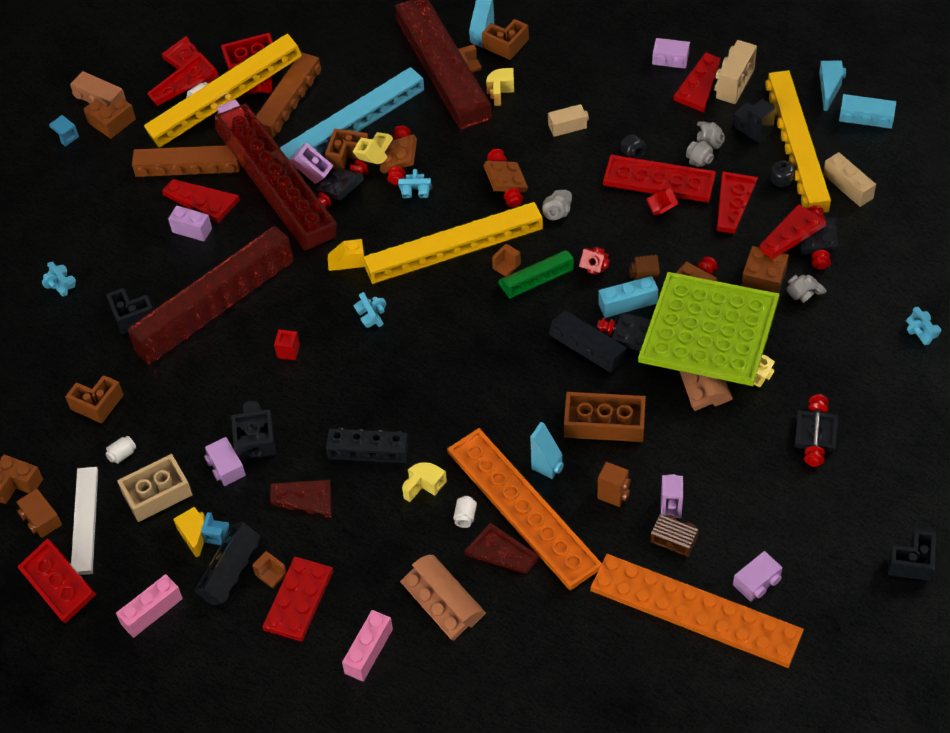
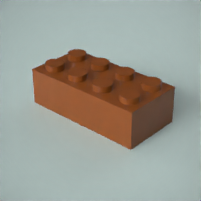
(604, 416)

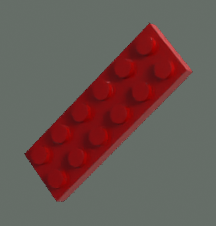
(654, 176)

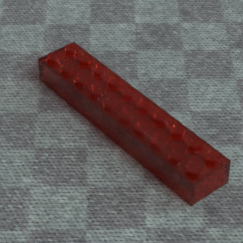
(443, 63)
(275, 177)
(210, 295)

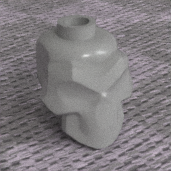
(711, 133)
(699, 153)
(557, 205)
(803, 287)

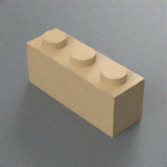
(849, 179)

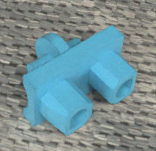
(415, 182)
(56, 279)
(373, 308)
(920, 324)

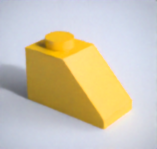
(347, 255)
(190, 526)

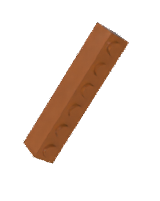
(288, 93)
(184, 161)

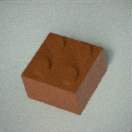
(763, 272)

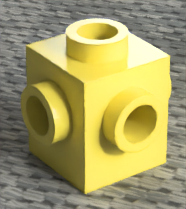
(765, 370)

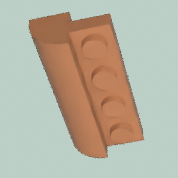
(705, 390)
(442, 596)

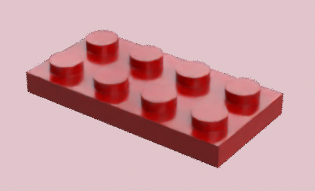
(56, 580)
(298, 599)

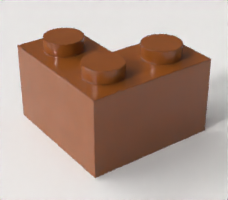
(505, 41)
(110, 119)
(341, 147)
(95, 402)
(17, 475)

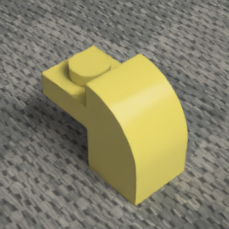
(500, 82)
(373, 149)
(423, 476)

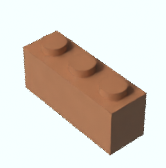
(91, 88)

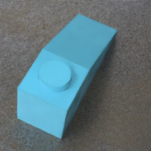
(481, 19)
(831, 78)
(545, 454)

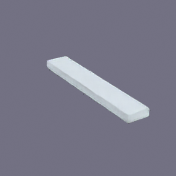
(84, 520)

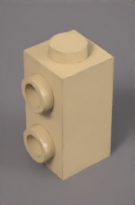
(567, 120)

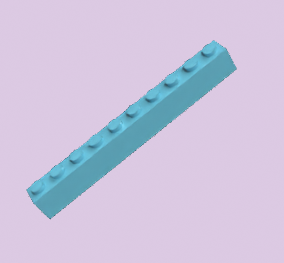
(361, 112)

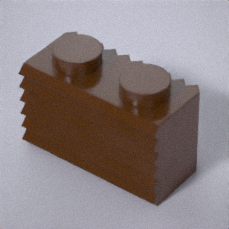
(644, 267)
(674, 534)

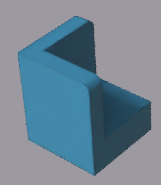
(65, 129)
(214, 531)

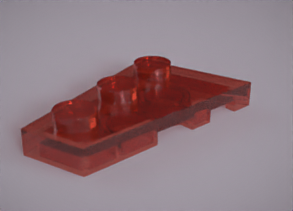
(306, 495)
(501, 549)

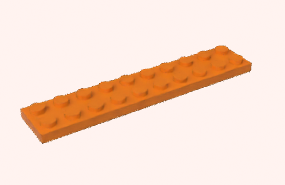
(525, 509)
(697, 610)

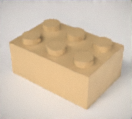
(735, 71)
(155, 487)

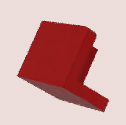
(263, 87)
(662, 201)
(287, 344)

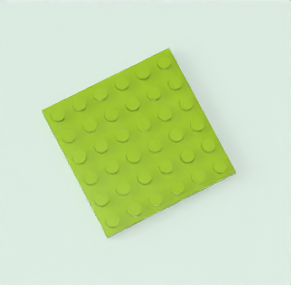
(709, 328)

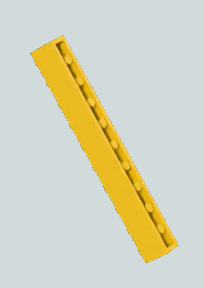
(223, 90)
(797, 141)
(453, 242)

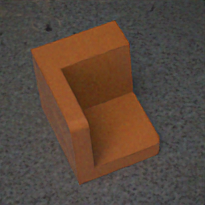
(470, 57)
(506, 260)
(269, 569)

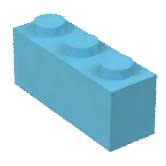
(867, 111)
(628, 296)

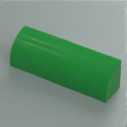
(537, 274)

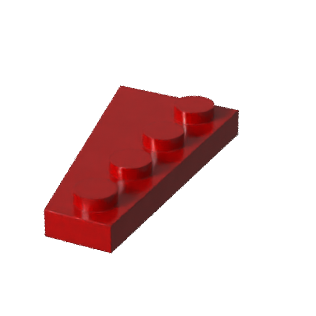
(182, 53)
(186, 77)
(699, 83)
(201, 199)
(733, 199)
(791, 231)

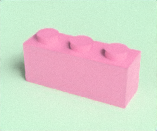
(149, 605)
(367, 645)

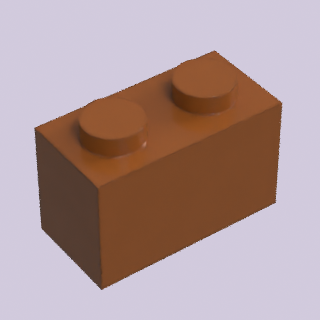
(613, 484)
(38, 513)

